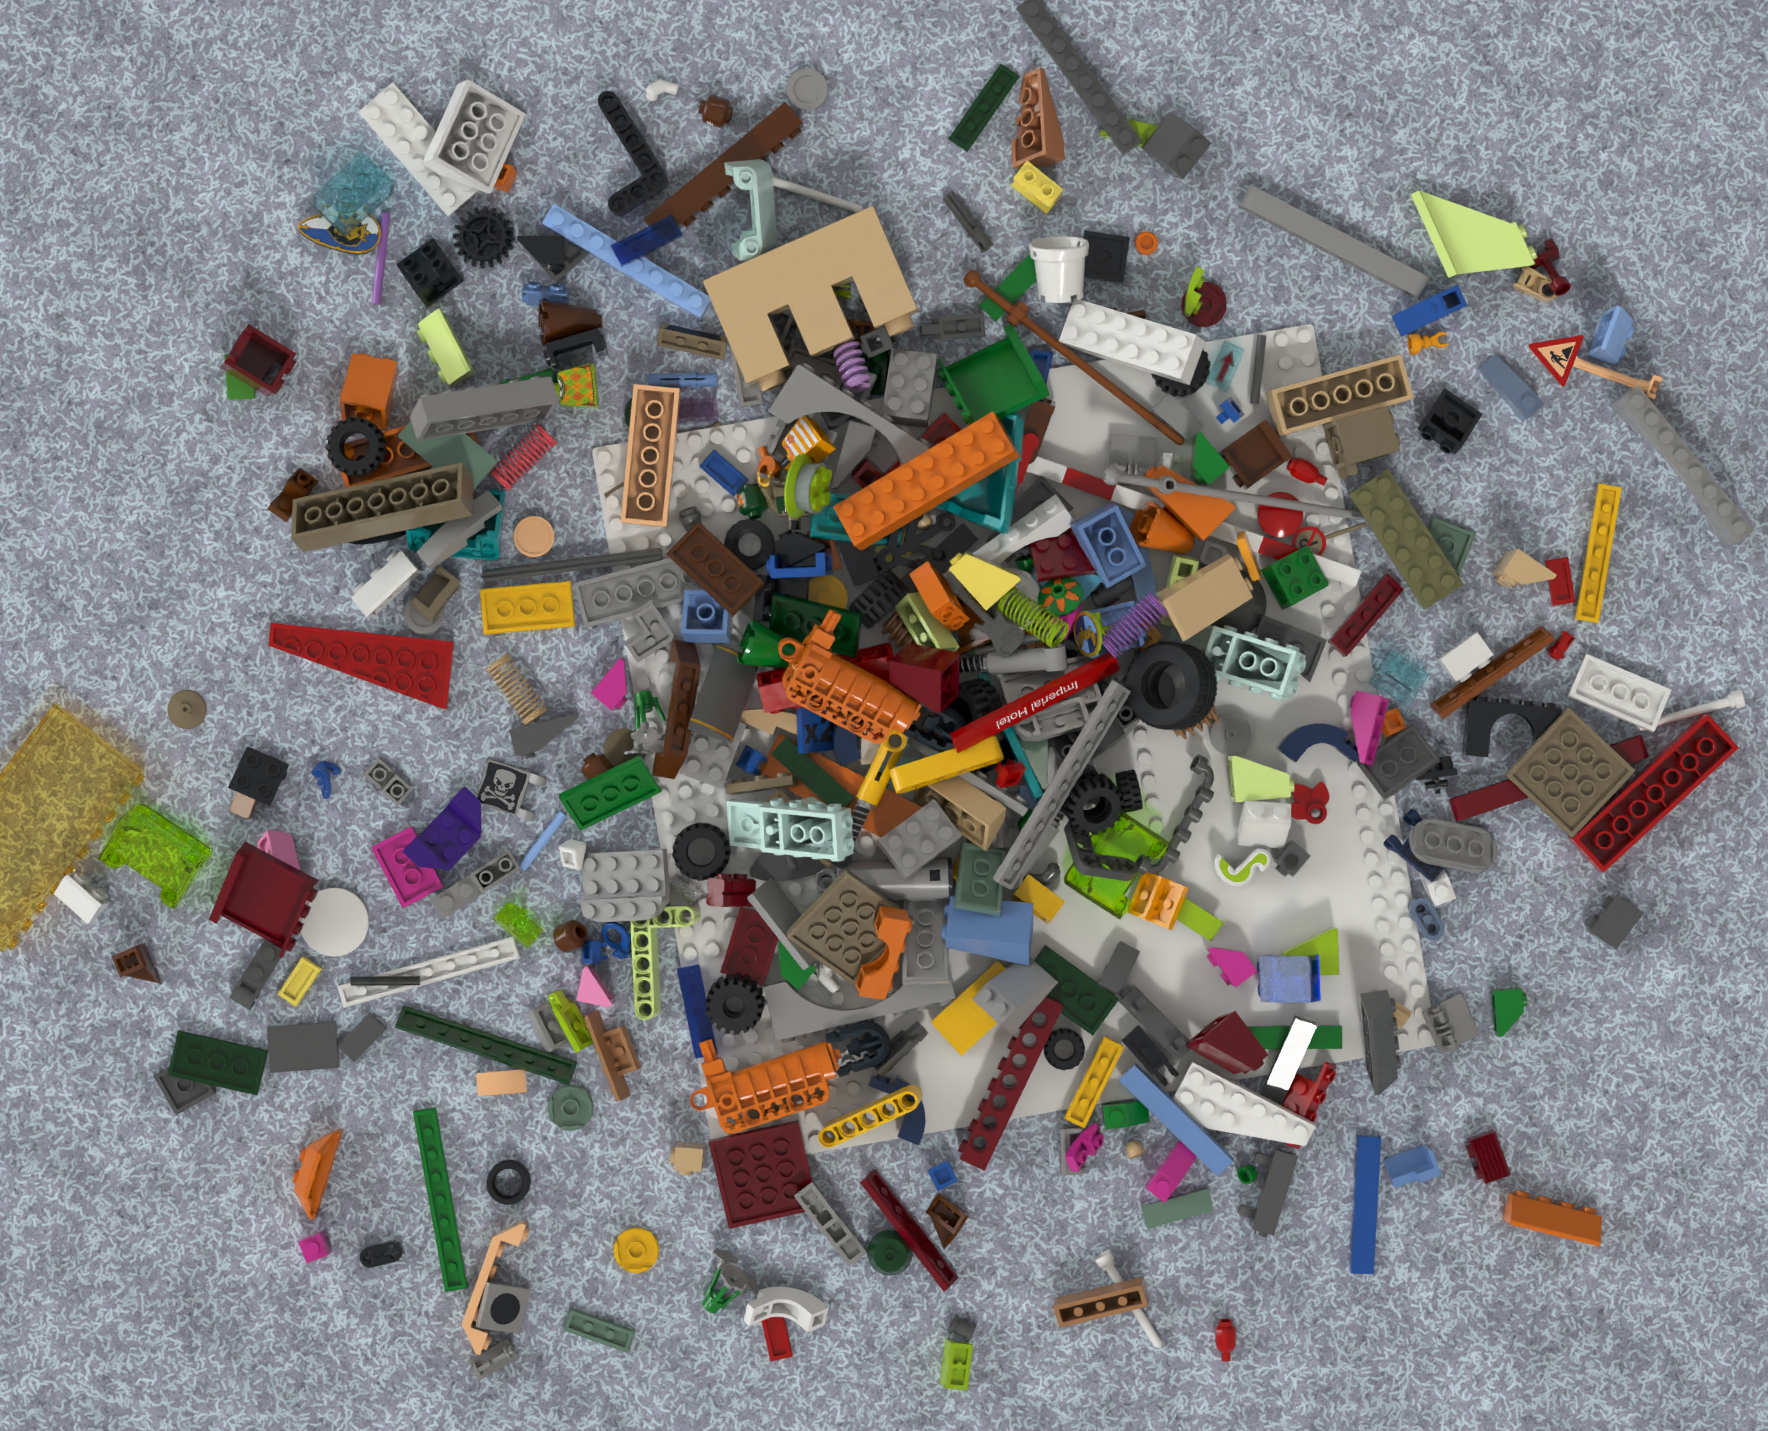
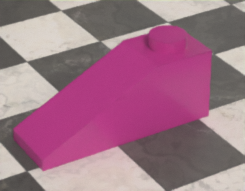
(1368, 718)
(1171, 1171)

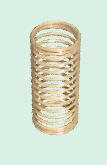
(531, 716)

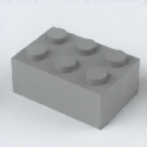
(910, 387)
(711, 758)
(919, 839)

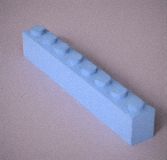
(640, 270)

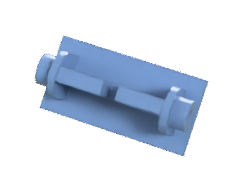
(534, 292)

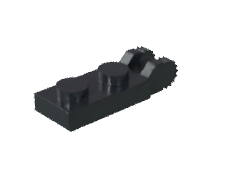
(1148, 1053)

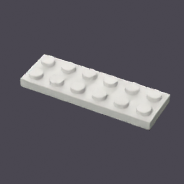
(409, 138)

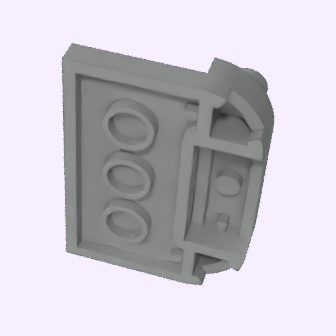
(1058, 719)
(625, 885)

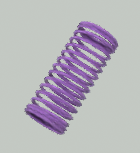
(1154, 601)

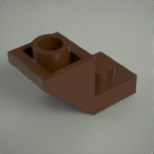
(297, 486)

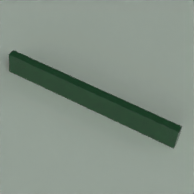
(486, 1045)

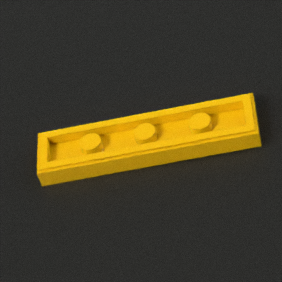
(1094, 1082)

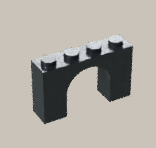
(1483, 714)

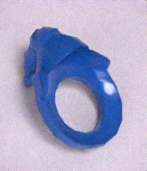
(322, 773)
(623, 948)

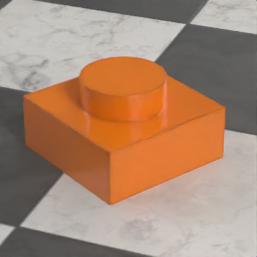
(1393, 723)

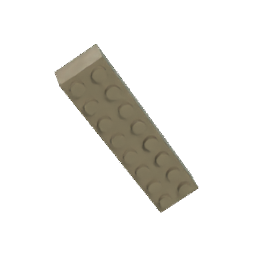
(382, 507)

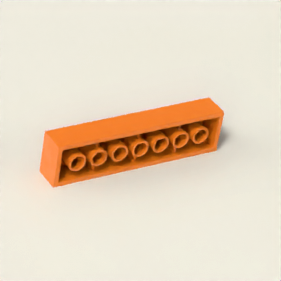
(926, 481)

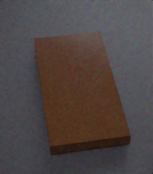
(715, 568)

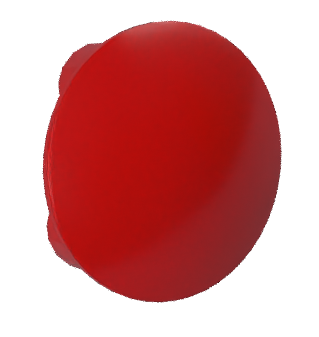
(1279, 521)

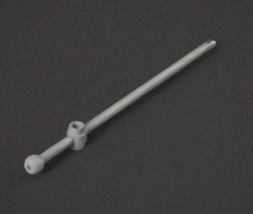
(1168, 485)

